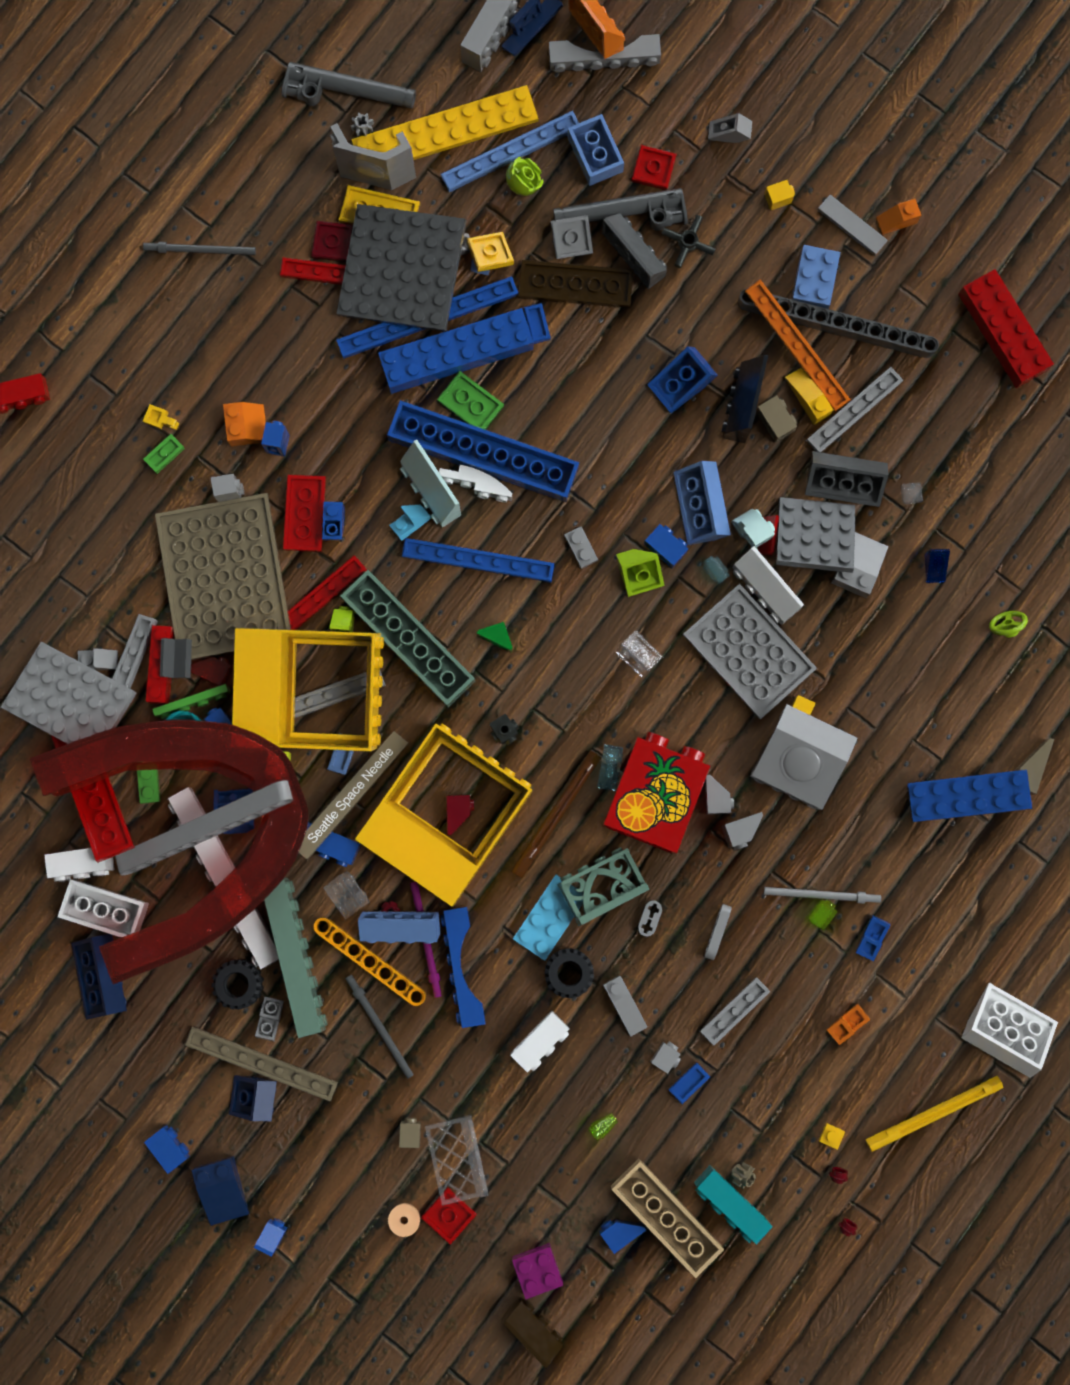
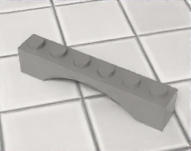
(567, 56)

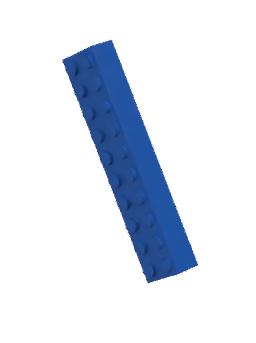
(484, 451)

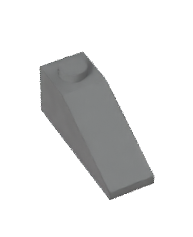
(625, 1005)

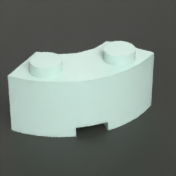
(754, 527)

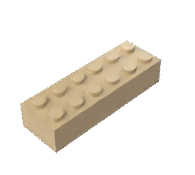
(667, 1218)

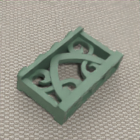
(629, 890)

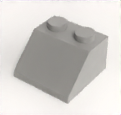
(741, 831)

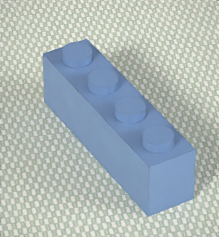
(399, 927)

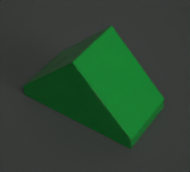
(497, 635)

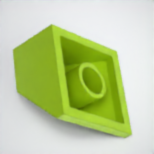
(640, 571)

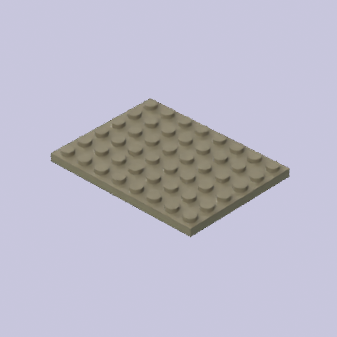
(222, 572)

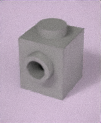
(666, 1057)

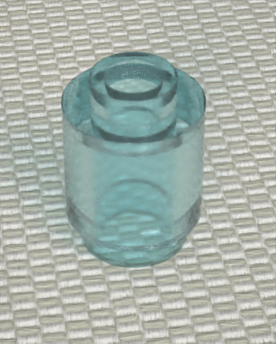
(716, 569)

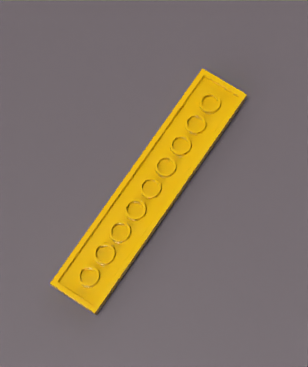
(458, 124)

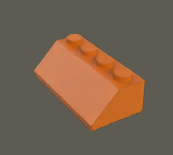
(598, 26)

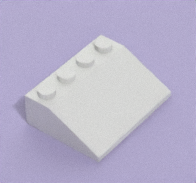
(1010, 1030)

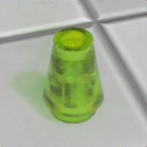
(602, 1126)

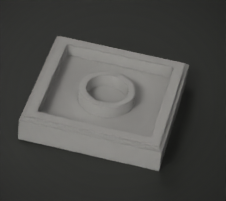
(571, 236)

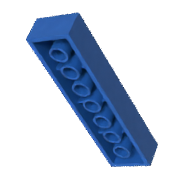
(456, 350)

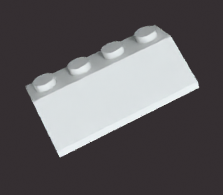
(767, 586)

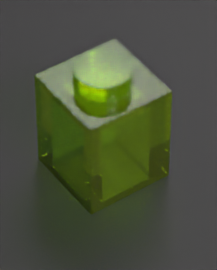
(822, 913)

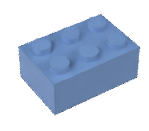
(595, 149)
(816, 276)

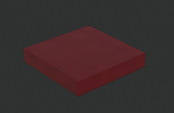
(331, 241)

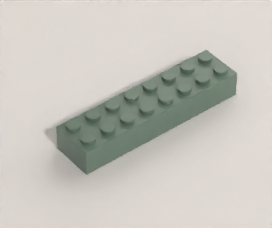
(408, 638)
(294, 960)

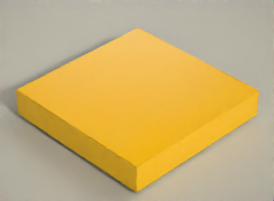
(490, 251)

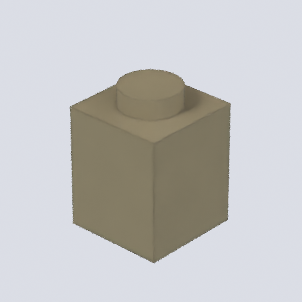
(410, 1133)

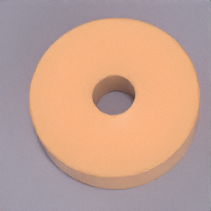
(404, 1210)

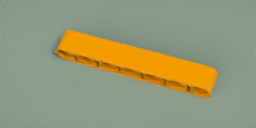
(360, 958)

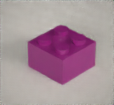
(537, 1271)

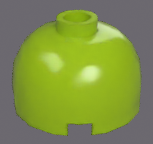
(524, 177)

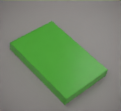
(470, 402)

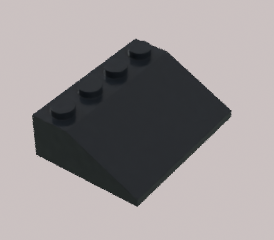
(745, 399)

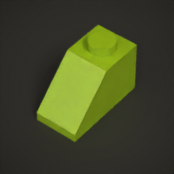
(342, 619)

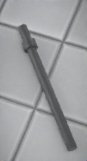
(163, 247)
(358, 993)

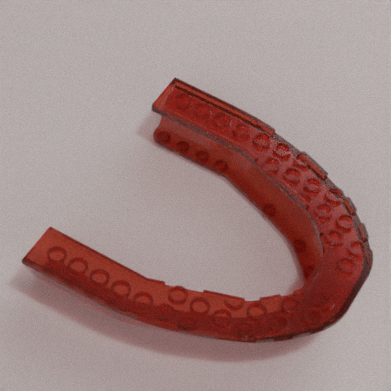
(200, 747)

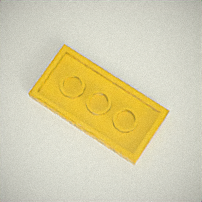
(362, 196)

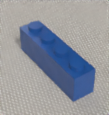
(340, 848)

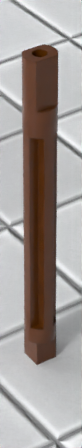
(556, 814)

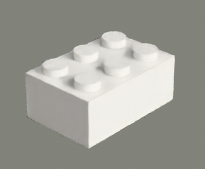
(76, 863)
(540, 1042)

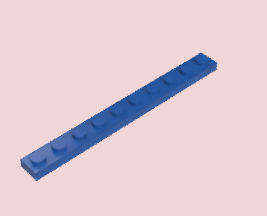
(460, 306)

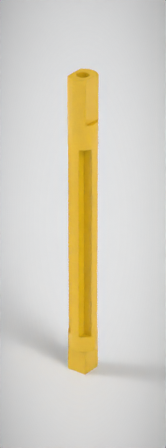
(934, 1113)

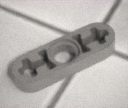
(717, 932)

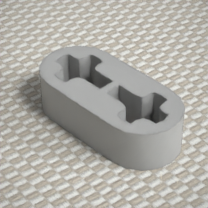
(654, 920)

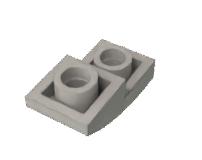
(269, 1019)

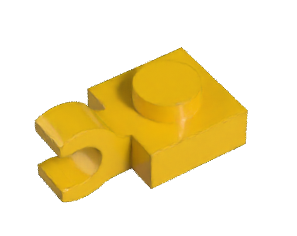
(158, 417)

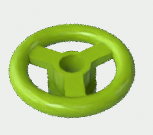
(1009, 627)

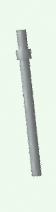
(859, 897)

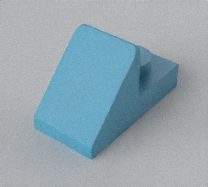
(410, 521)

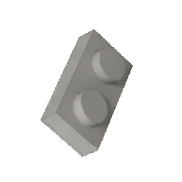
(581, 547)

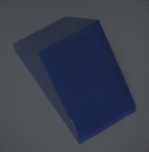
(936, 565)

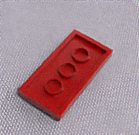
(304, 513)

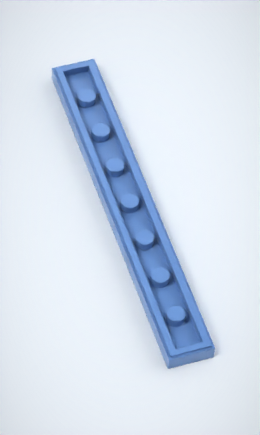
(508, 152)

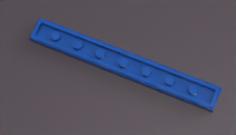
(478, 560)

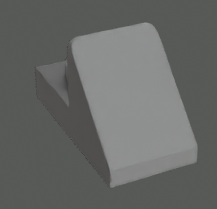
(99, 659)

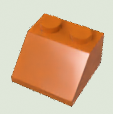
(244, 423)

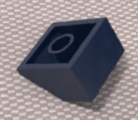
(252, 1098)

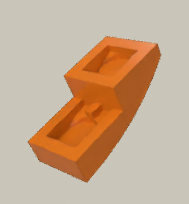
(848, 1024)

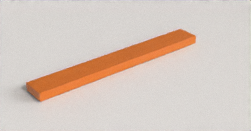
(797, 345)

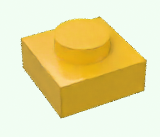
(831, 1136)

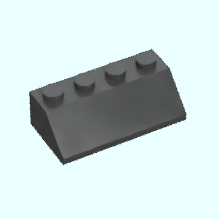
(634, 250)
(846, 479)

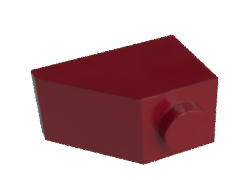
(458, 811)

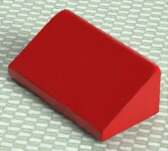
(769, 546)

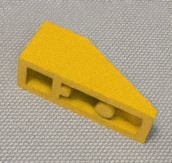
(809, 396)

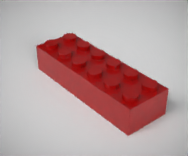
(1005, 328)

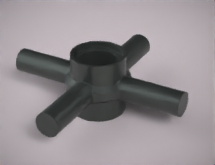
(688, 234)

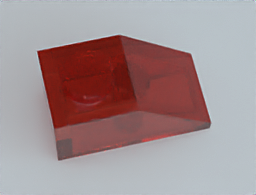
(213, 670)

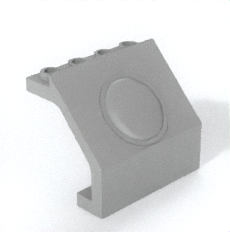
(373, 167)
(804, 758)

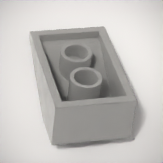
(867, 564)

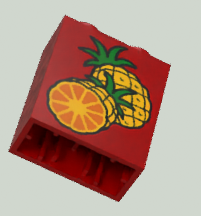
(657, 793)

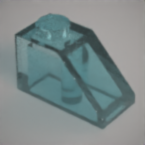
(610, 767)

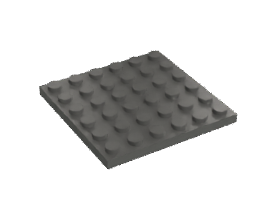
(401, 267)

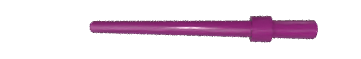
(433, 976)

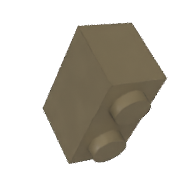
(776, 418)

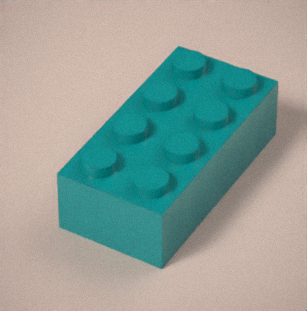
(729, 1201)

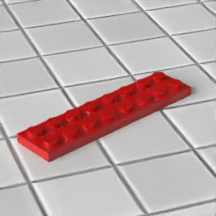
(101, 818)

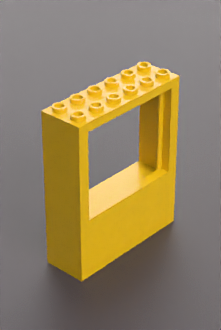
(267, 684)
(419, 847)

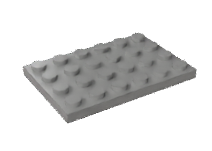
(749, 651)
(66, 696)

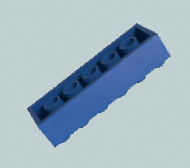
(969, 796)

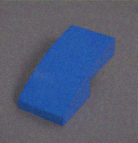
(872, 938)

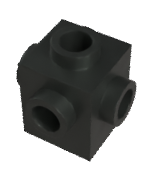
(501, 723)

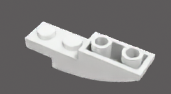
(484, 484)

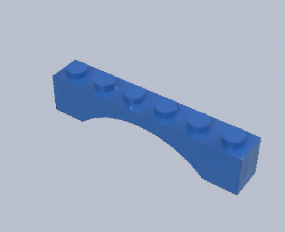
(470, 1008)

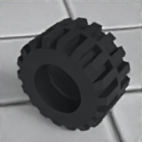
(221, 984)
(579, 987)

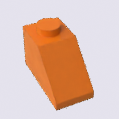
(899, 216)

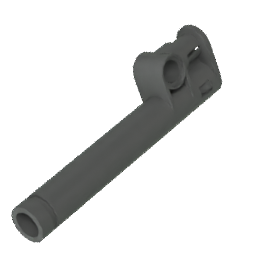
(304, 79)
(663, 204)

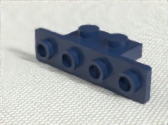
(529, 22)

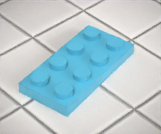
(547, 920)

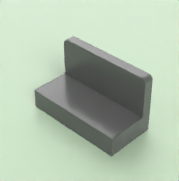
(175, 658)

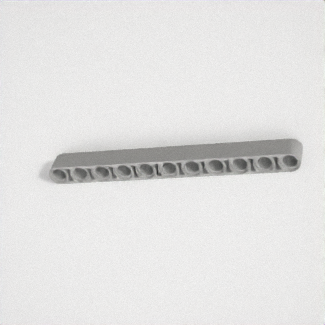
(205, 827)

